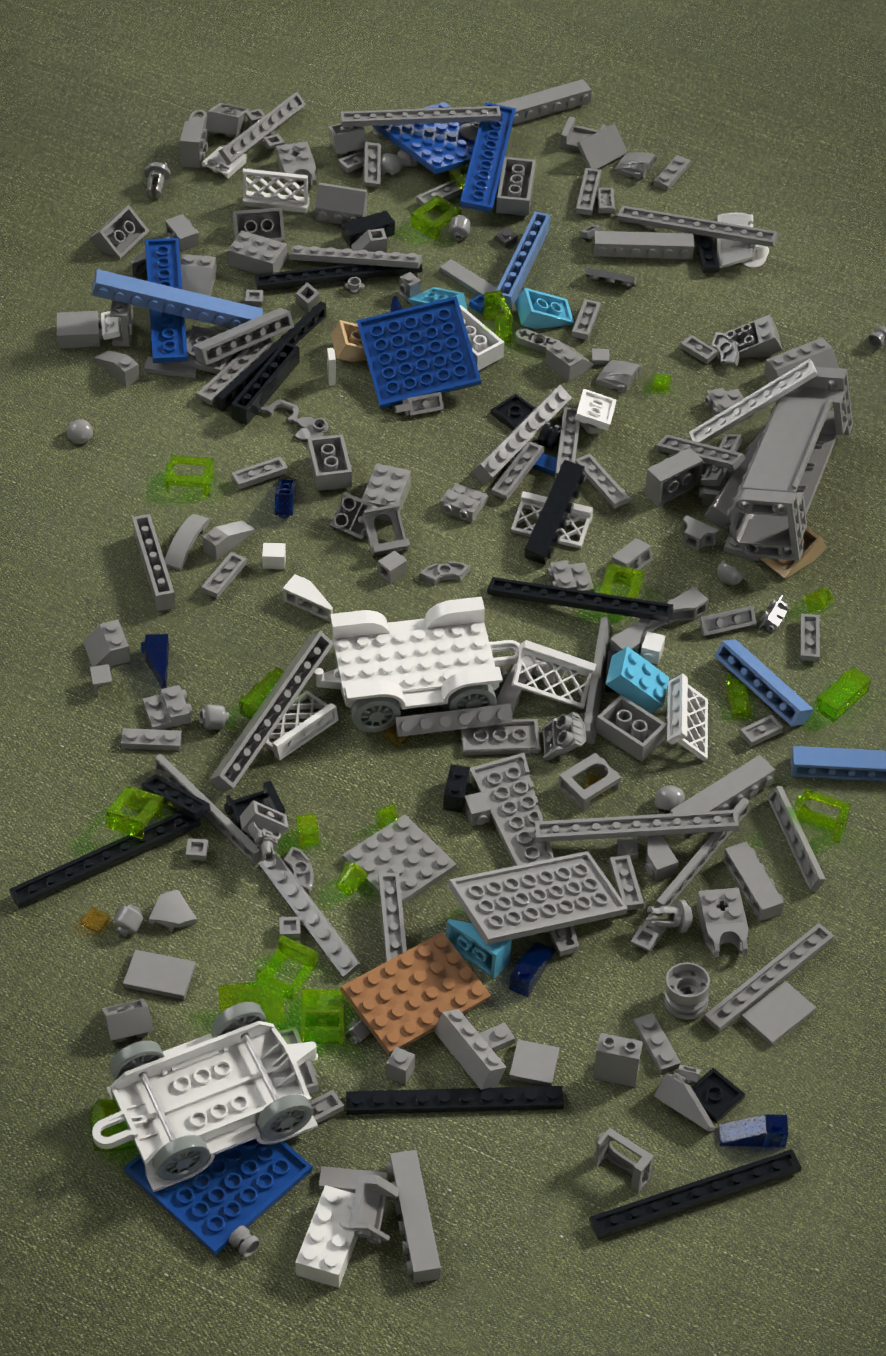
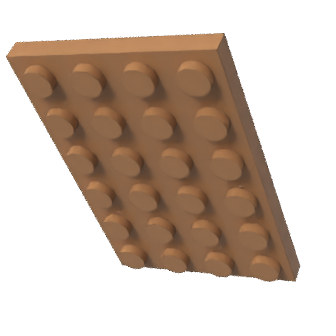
(411, 991)

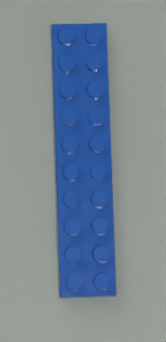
(487, 161)
(167, 330)

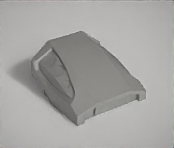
(636, 164)
(618, 375)
(349, 515)
(563, 735)

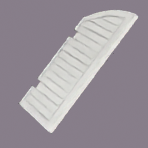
(730, 251)

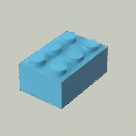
(637, 680)

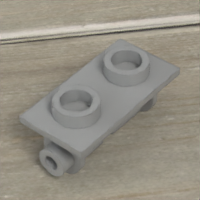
(770, 618)
(357, 1031)

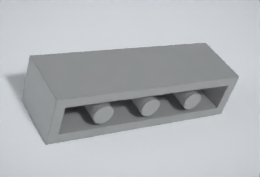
(753, 881)
(469, 1049)

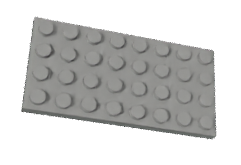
(537, 897)

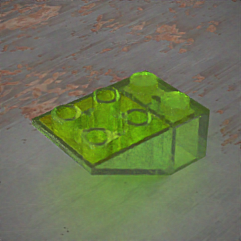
(322, 1016)

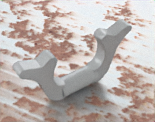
(281, 403)

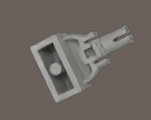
(265, 827)

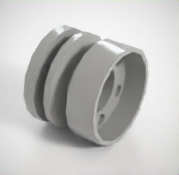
(687, 990)

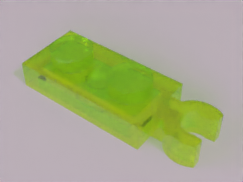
(737, 698)

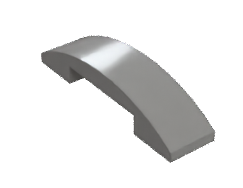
(270, 140)
(184, 539)
(511, 694)

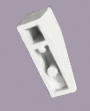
(306, 596)

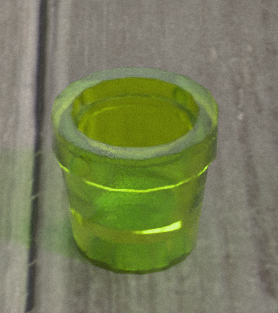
(351, 878)

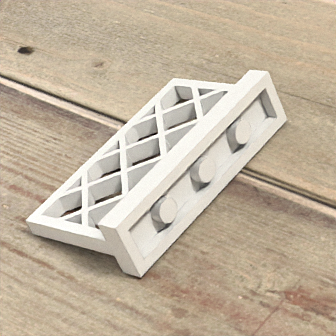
(275, 200)
(536, 502)
(558, 659)
(679, 717)
(302, 731)

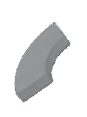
(727, 349)
(441, 572)
(300, 867)

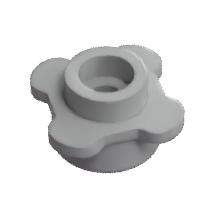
(354, 284)

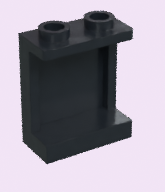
(266, 797)

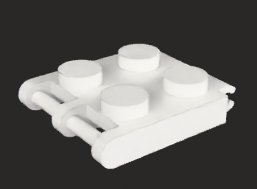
(218, 164)

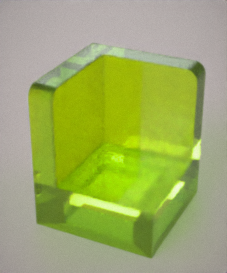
(819, 599)
(307, 830)

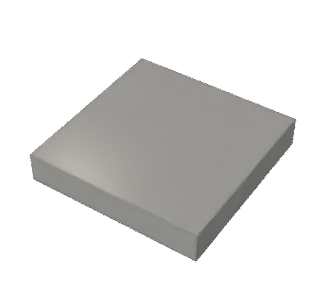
(534, 1063)

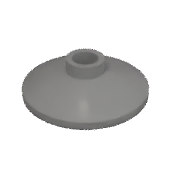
(469, 130)

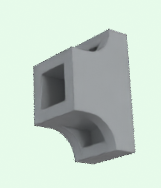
(698, 534)

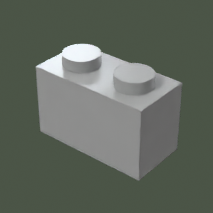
(182, 228)

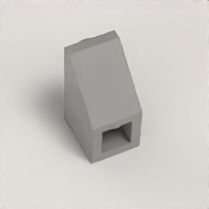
(372, 241)

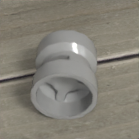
(877, 338)
(244, 1241)

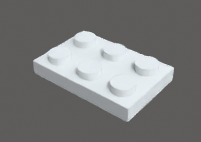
(595, 409)

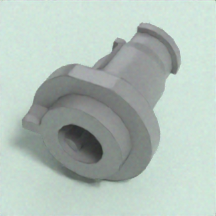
(157, 174)
(678, 916)

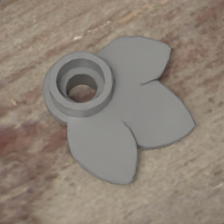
(311, 428)

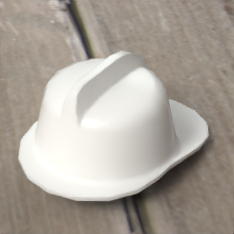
(759, 256)

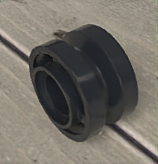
(549, 435)

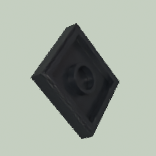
(512, 411)
(717, 1094)

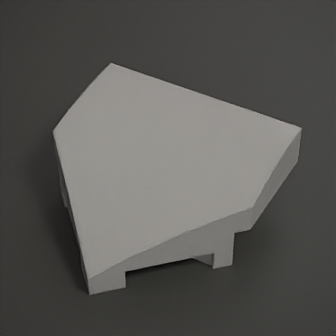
(172, 911)

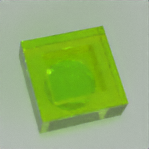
(661, 382)
(386, 816)

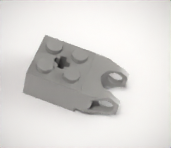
(194, 140)
(296, 159)
(722, 919)

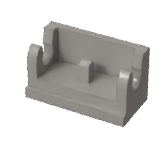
(634, 555)

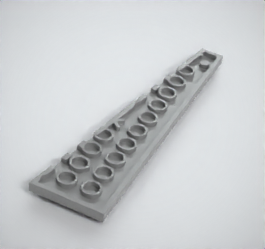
(514, 815)

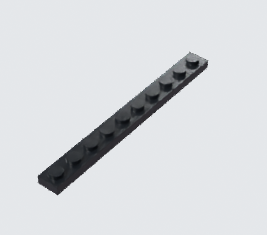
(326, 275)
(292, 336)
(580, 599)
(101, 859)
(454, 1100)
(694, 1194)

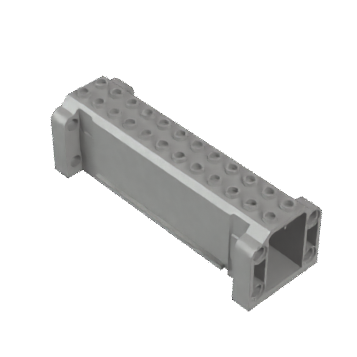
(788, 466)

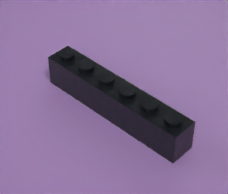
(265, 383)
(554, 512)

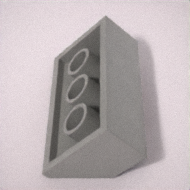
(818, 351)

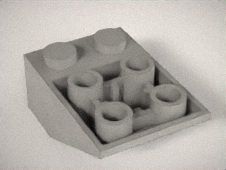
(756, 338)

